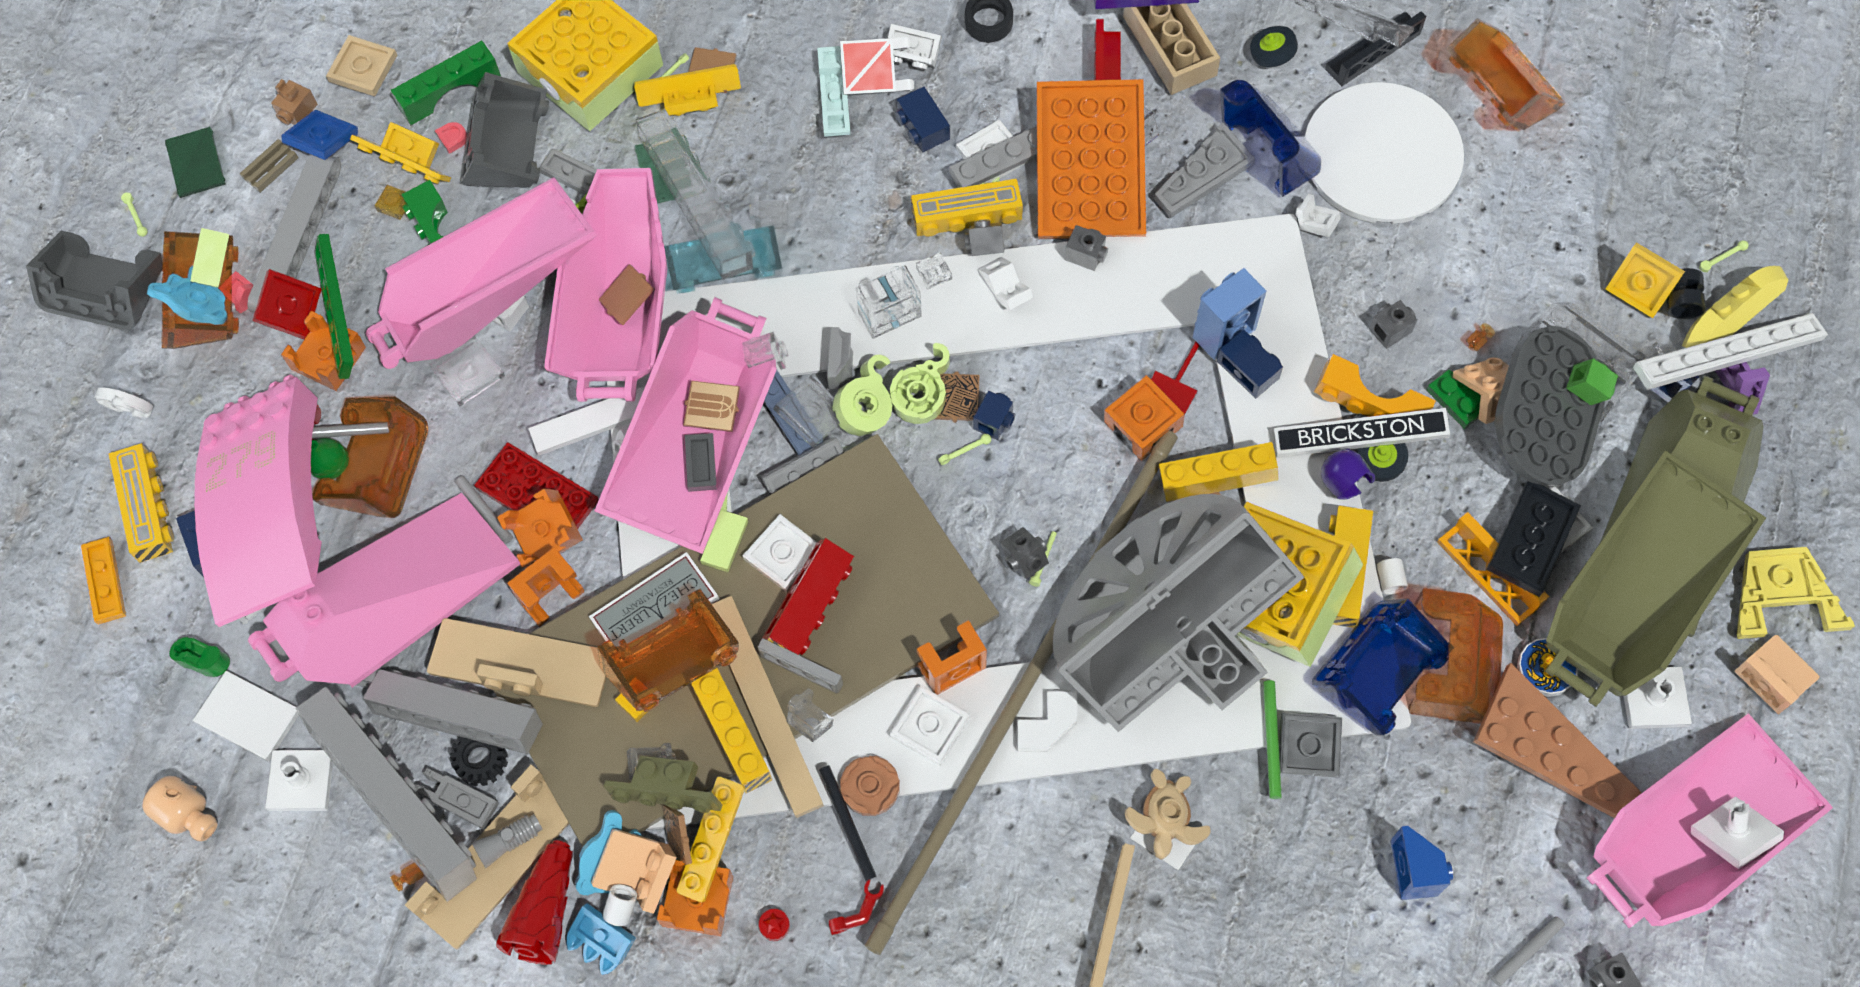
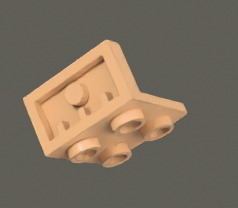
(1487, 380)
(1777, 674)
(635, 863)

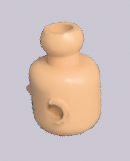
(179, 808)

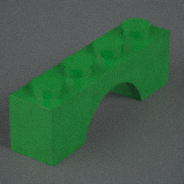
(421, 93)
(427, 209)

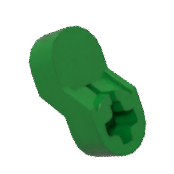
(212, 660)

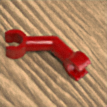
(842, 924)

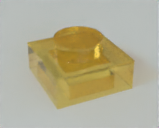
(391, 202)

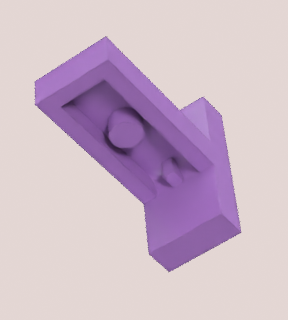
(1745, 381)

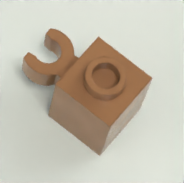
(292, 102)

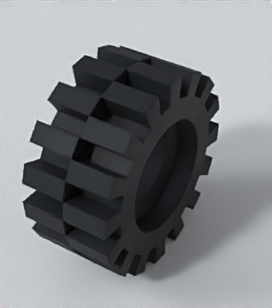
(482, 774)

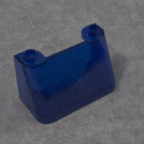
(1252, 109)
(1381, 663)

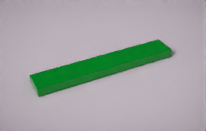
(333, 306)

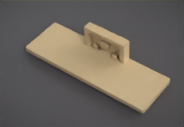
(517, 662)

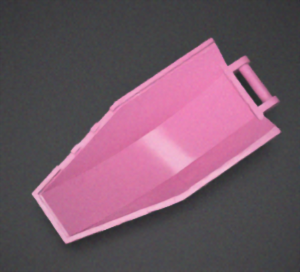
(582, 336)

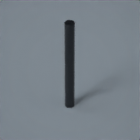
(847, 823)

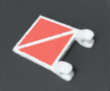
(870, 66)

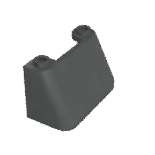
(503, 133)
(91, 286)

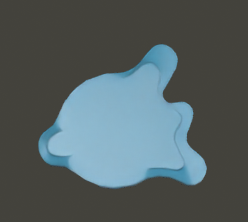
(191, 300)
(593, 850)

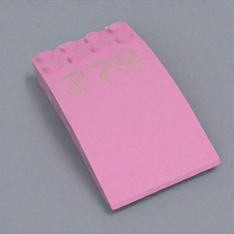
(257, 501)

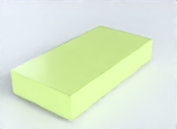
(209, 258)
(724, 540)

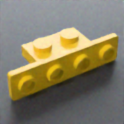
(688, 90)
(407, 147)
(710, 841)

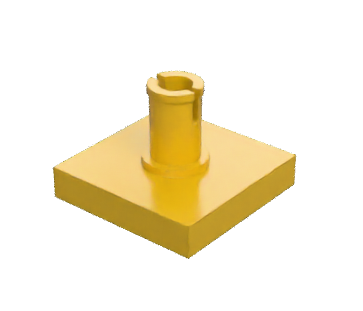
(1644, 280)

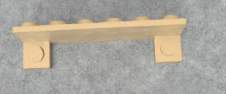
(468, 909)

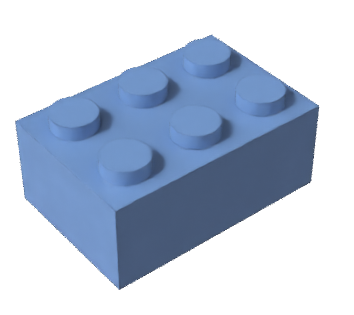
(1228, 311)

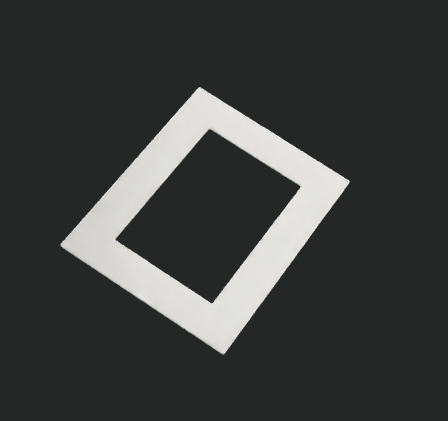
(1137, 289)

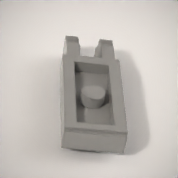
(459, 799)

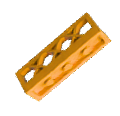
(1484, 547)

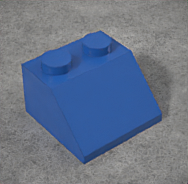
(1419, 865)

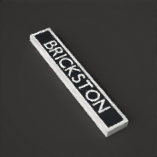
(1362, 432)

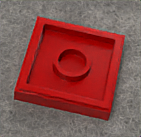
(286, 303)

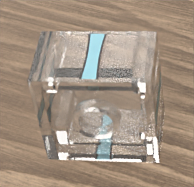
(888, 301)

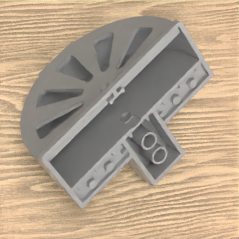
(1169, 606)

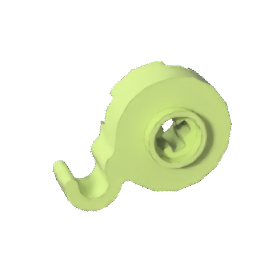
(924, 378)
(869, 391)

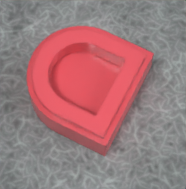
(452, 136)

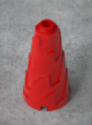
(538, 915)

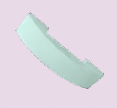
(834, 102)

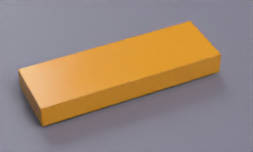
(103, 580)

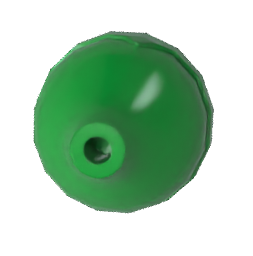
(328, 458)

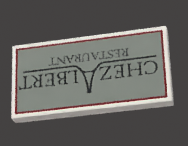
(651, 601)

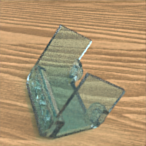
(692, 266)

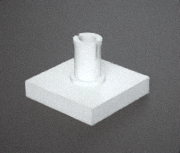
(1659, 702)
(299, 781)
(1737, 832)

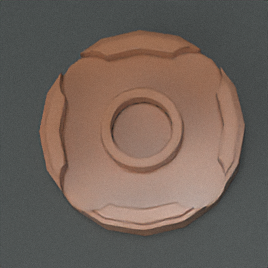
(870, 786)

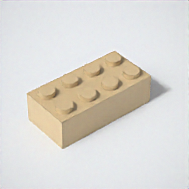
(1174, 44)

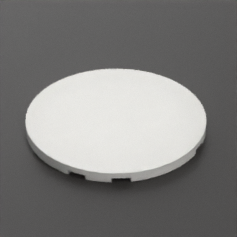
(1385, 152)

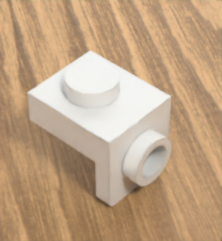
(1316, 218)

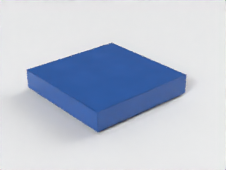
(319, 134)

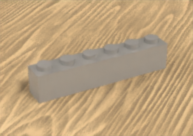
(453, 710)

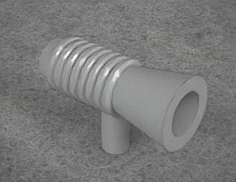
(508, 838)

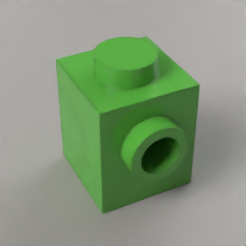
(1592, 381)

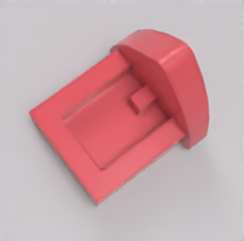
(240, 292)

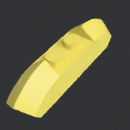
(1738, 306)

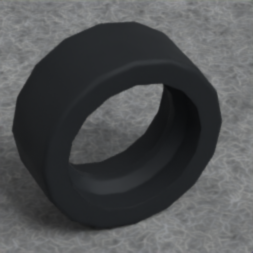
(988, 33)

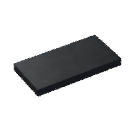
(1533, 538)

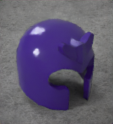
(1342, 471)

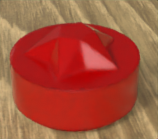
(774, 925)

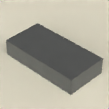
(700, 462)

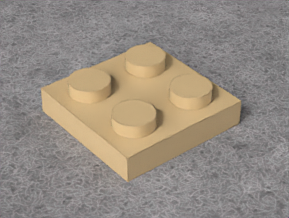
(361, 65)

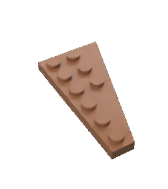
(1541, 740)

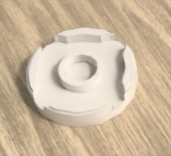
(122, 401)

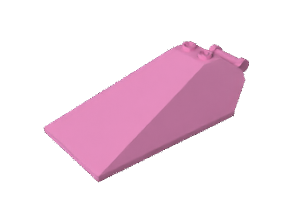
(475, 274)
(650, 470)
(385, 596)
(1651, 840)

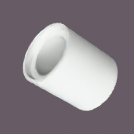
(1392, 576)
(619, 905)

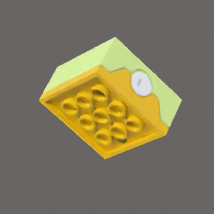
(586, 56)
(1306, 612)

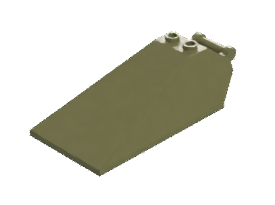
(1703, 435)
(1649, 580)

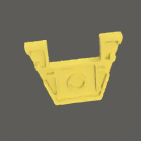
(1785, 579)

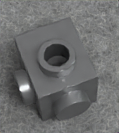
(984, 238)
(1086, 248)
(1393, 323)
(1612, 972)

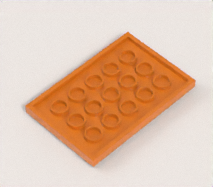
(1091, 158)

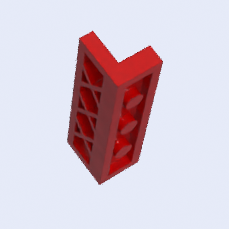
(1106, 53)

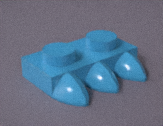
(599, 938)

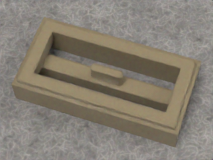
(266, 163)

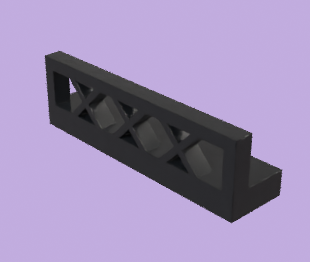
(1367, 54)

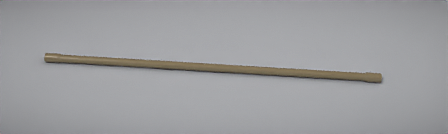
(885, 927)

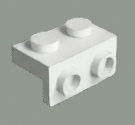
(923, 47)

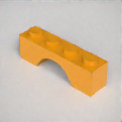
(1343, 385)

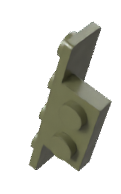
(664, 783)

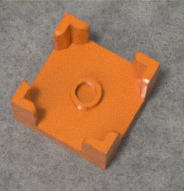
(316, 356)
(1144, 416)
(541, 526)
(541, 579)
(956, 668)
(694, 916)

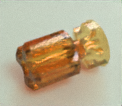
(1478, 339)
(409, 875)

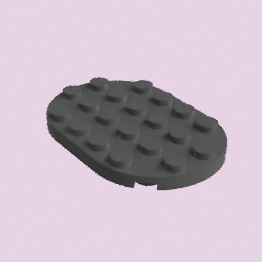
(1537, 420)

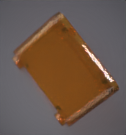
(177, 258)
(378, 464)
(669, 654)

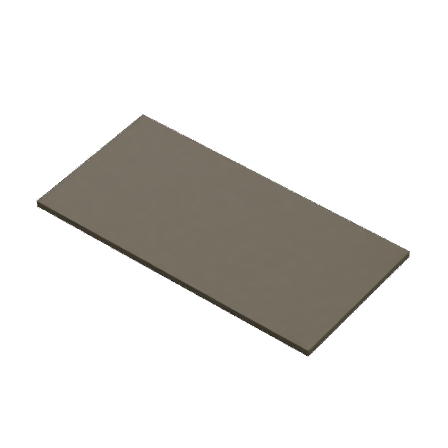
(901, 594)

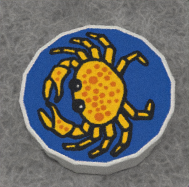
(1533, 663)

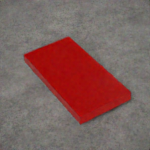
(518, 476)

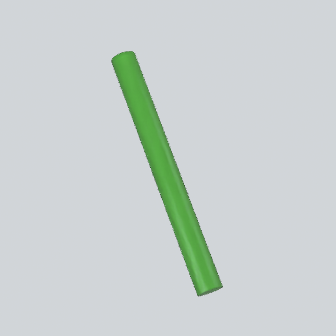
(1272, 740)

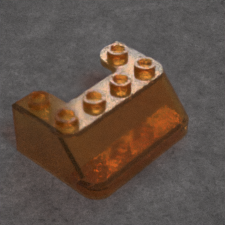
(1506, 73)
(1472, 658)

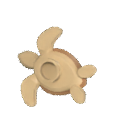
(1166, 815)

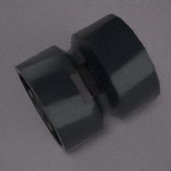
(1687, 297)

